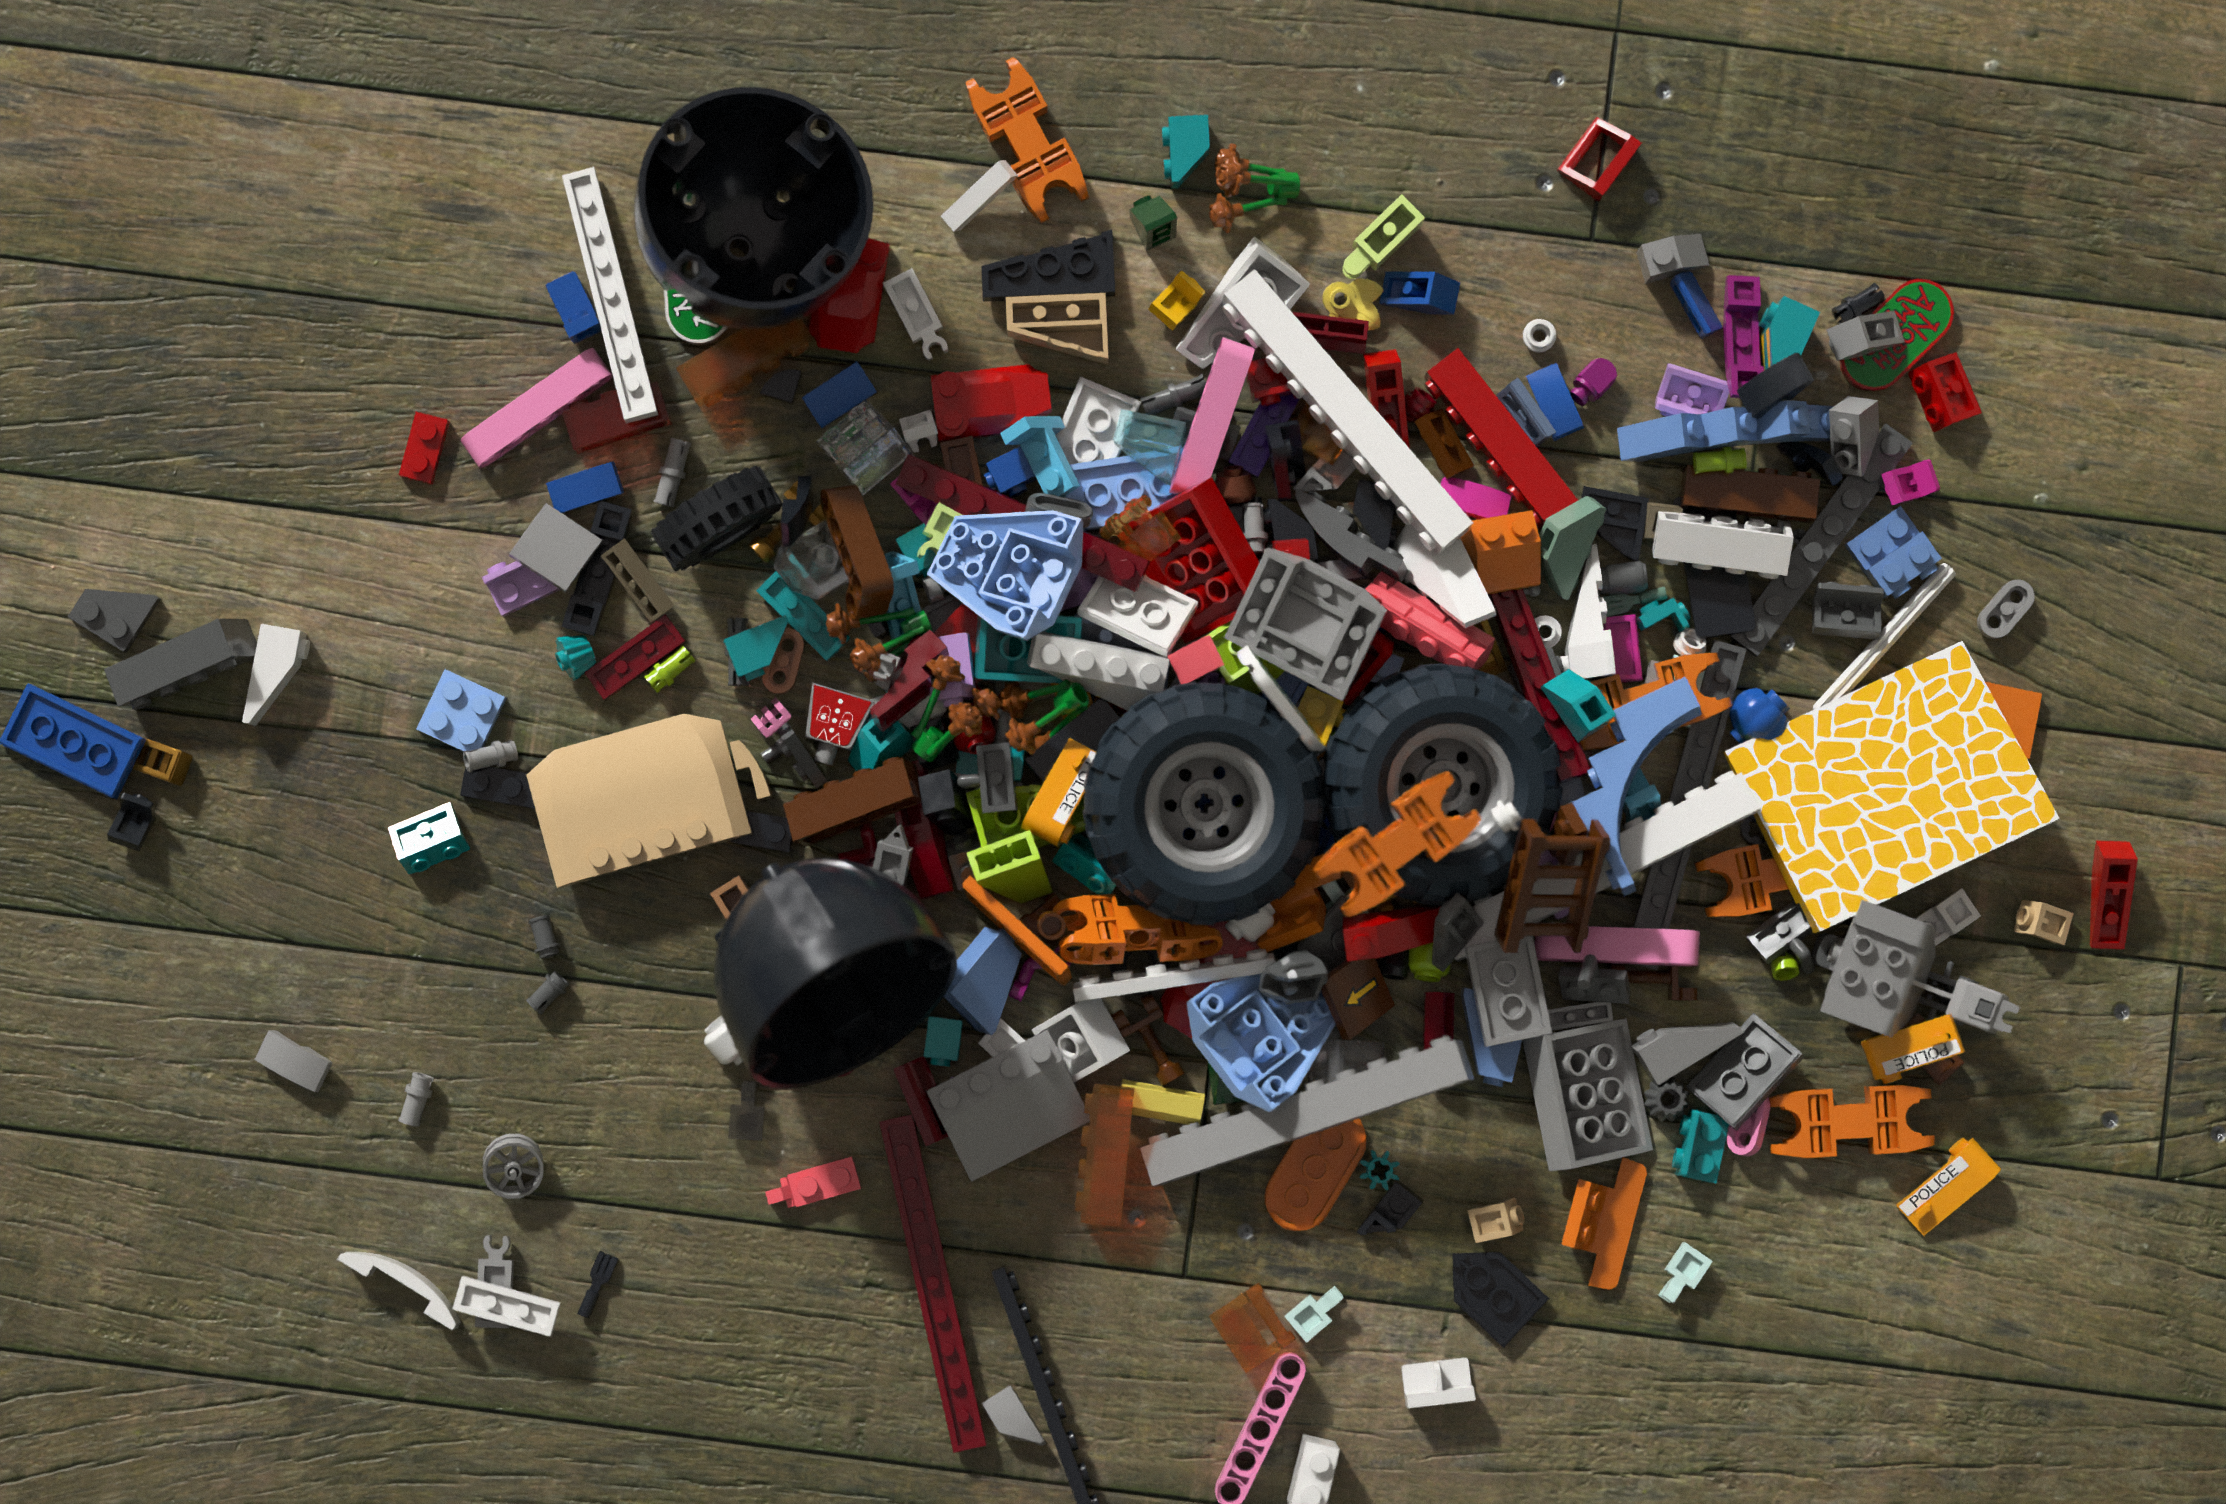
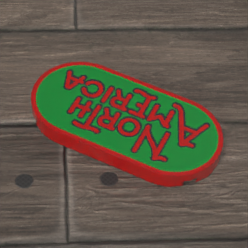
(1924, 318)

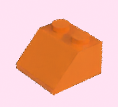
(1505, 551)

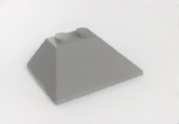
(1307, 621)

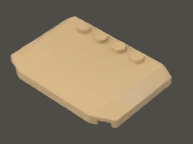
(637, 797)

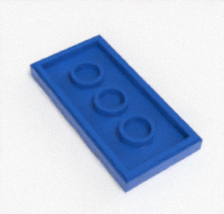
(72, 741)

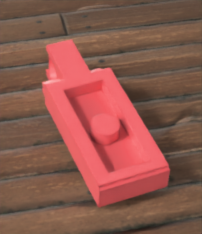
(816, 1183)

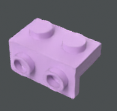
(1690, 392)

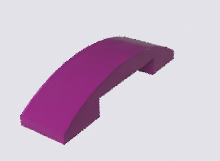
(1741, 331)

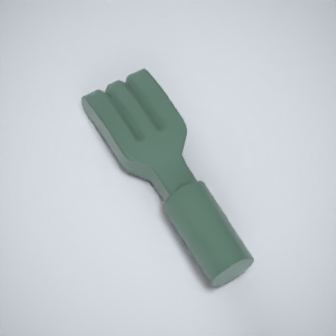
(1622, 603)

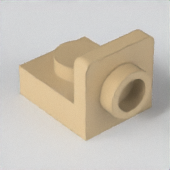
(2043, 921)
(1496, 1220)

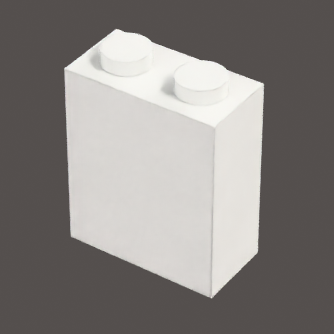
(1313, 1471)

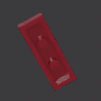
(635, 657)

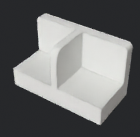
(1437, 1382)

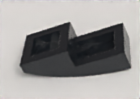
(1775, 384)
(797, 511)

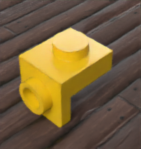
(1177, 300)

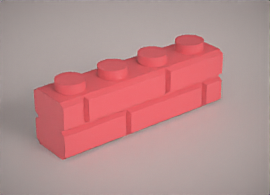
(1427, 627)

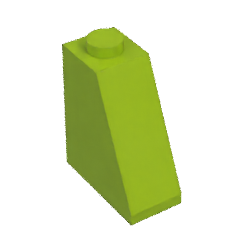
(1011, 868)

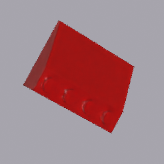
(1210, 559)

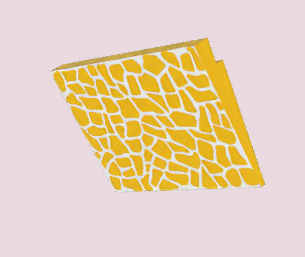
(1891, 786)

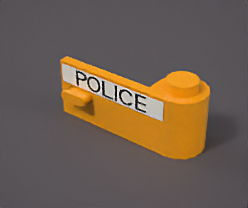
(1060, 795)
(1912, 1048)
(1950, 1186)

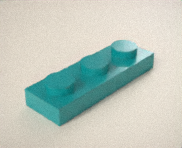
(802, 615)

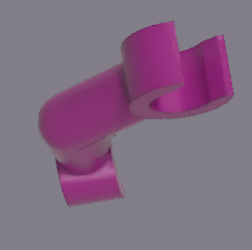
(1021, 983)

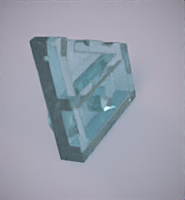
(1151, 442)

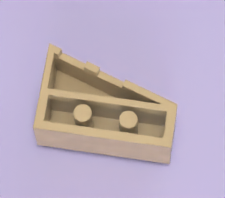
(1061, 323)

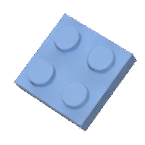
(461, 712)

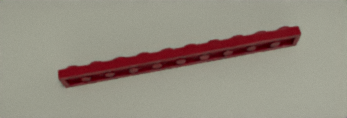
(933, 1283)

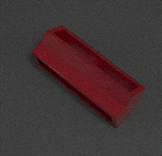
(1336, 332)
(1438, 1017)
(914, 1081)

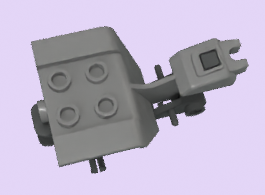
(1886, 969)

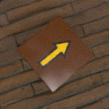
(1356, 996)

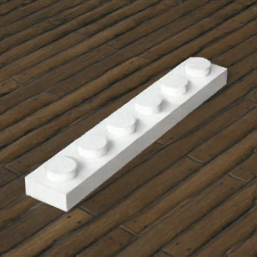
(1159, 977)

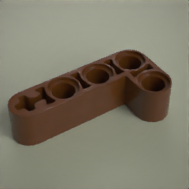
(859, 551)

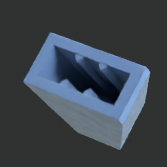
(984, 979)
(1493, 1062)

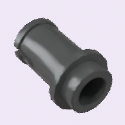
(544, 937)
(548, 992)

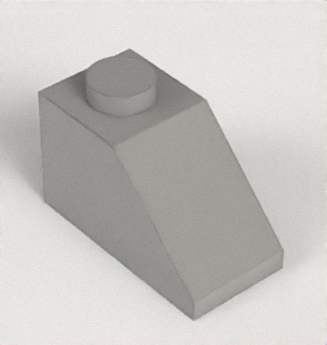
(1672, 256)
(1865, 335)

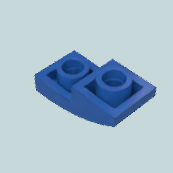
(1555, 400)
(585, 487)

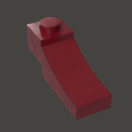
(913, 682)

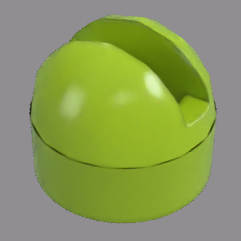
(1785, 967)

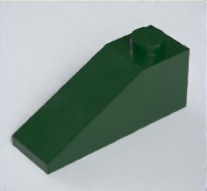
(1153, 221)

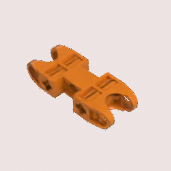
(1015, 115)
(1682, 666)
(1397, 844)
(1747, 879)
(1128, 930)
(1878, 1119)

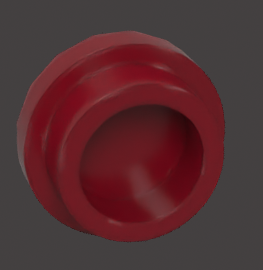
(1418, 404)

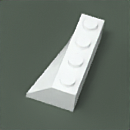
(1723, 543)
(1103, 670)

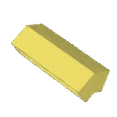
(1166, 1102)

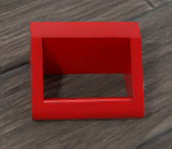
(1598, 189)

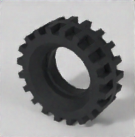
(716, 518)

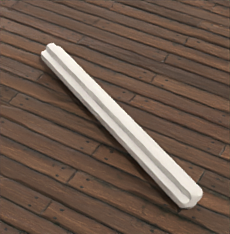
(1890, 634)

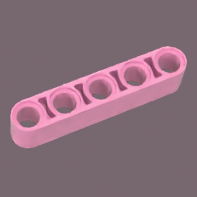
(536, 408)
(1213, 415)
(1626, 946)
(1260, 1412)

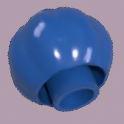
(1758, 715)

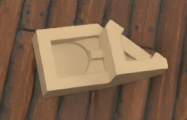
(745, 760)

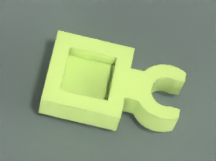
(937, 528)

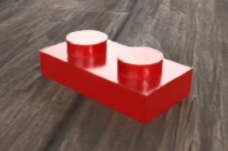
(424, 448)

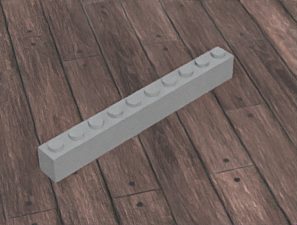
(1307, 1112)

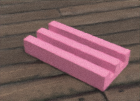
(769, 716)

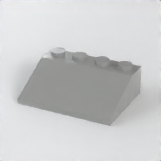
(1587, 1095)
(1008, 1105)

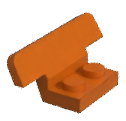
(1299, 911)
(1604, 1220)

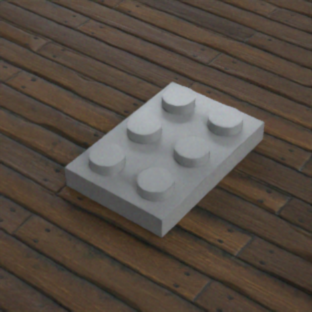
(1508, 992)

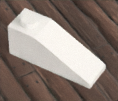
(275, 663)

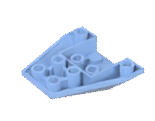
(1011, 567)
(1258, 1041)

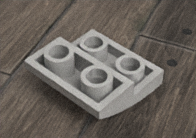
(555, 547)

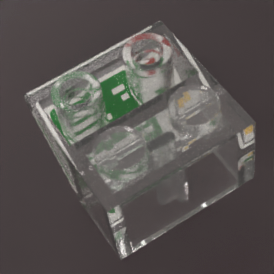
(864, 447)

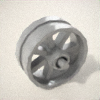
(513, 1166)

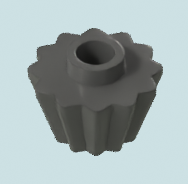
(1678, 1103)

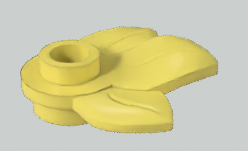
(1358, 301)

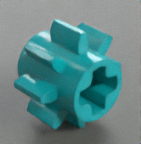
(1387, 1173)

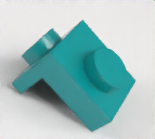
(1655, 613)

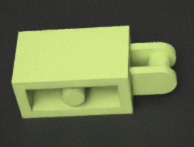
(1383, 237)

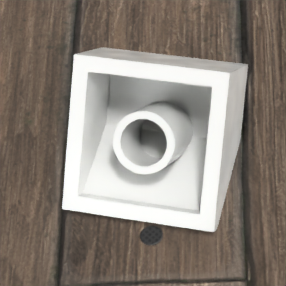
(1085, 1037)

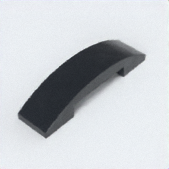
(596, 578)

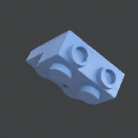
(1894, 553)

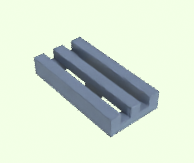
(1526, 412)

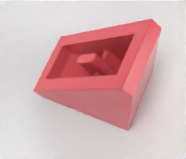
(1195, 660)

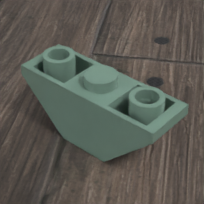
(1567, 543)

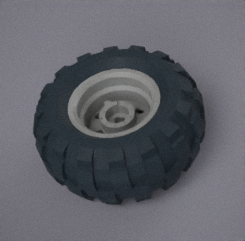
(1453, 713)
(1267, 835)

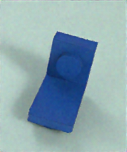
(574, 307)

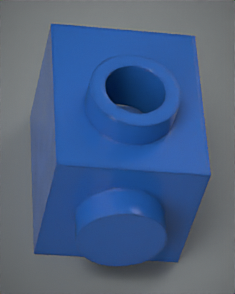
(1009, 473)

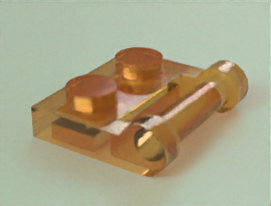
(1242, 1334)

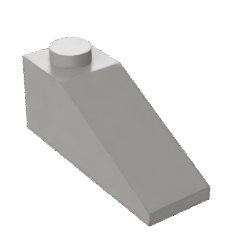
(1676, 1048)

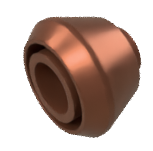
(1235, 484)

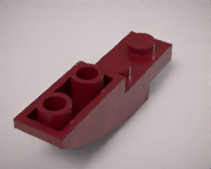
(929, 856)

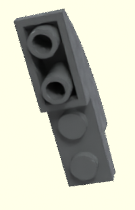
(1338, 533)

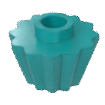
(574, 655)

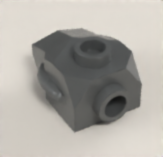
(1294, 978)

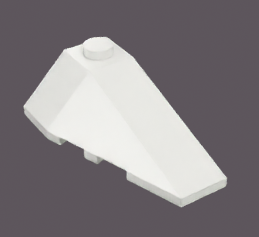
(1212, 324)
(1445, 578)
(1588, 644)

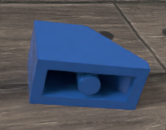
(1420, 292)

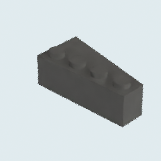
(181, 662)

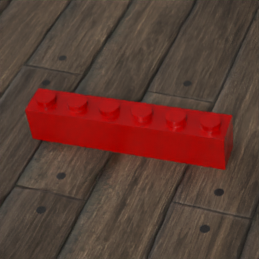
(1498, 436)

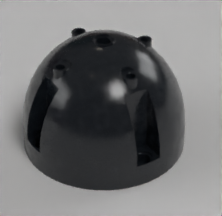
(733, 163)
(826, 969)

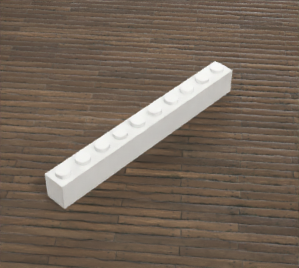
(1346, 413)
(1643, 844)

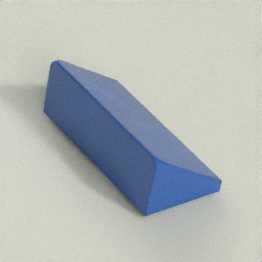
(1695, 304)
(839, 394)

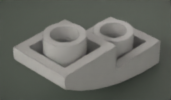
(293, 1061)

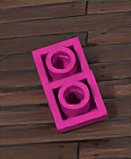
(1477, 499)

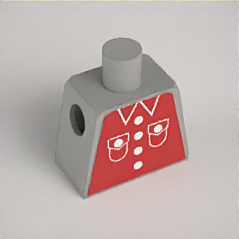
(835, 721)

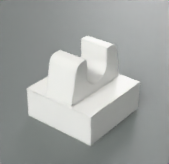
(918, 427)

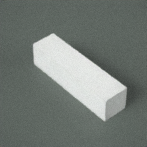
(979, 195)

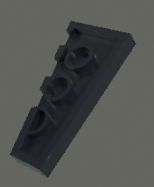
(1067, 269)

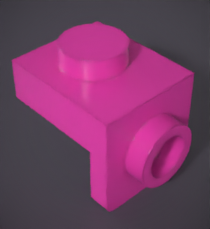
(1910, 482)

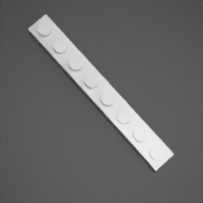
(610, 295)

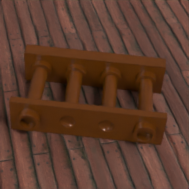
(1526, 870)

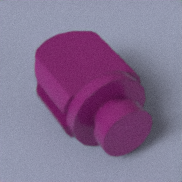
(1593, 381)

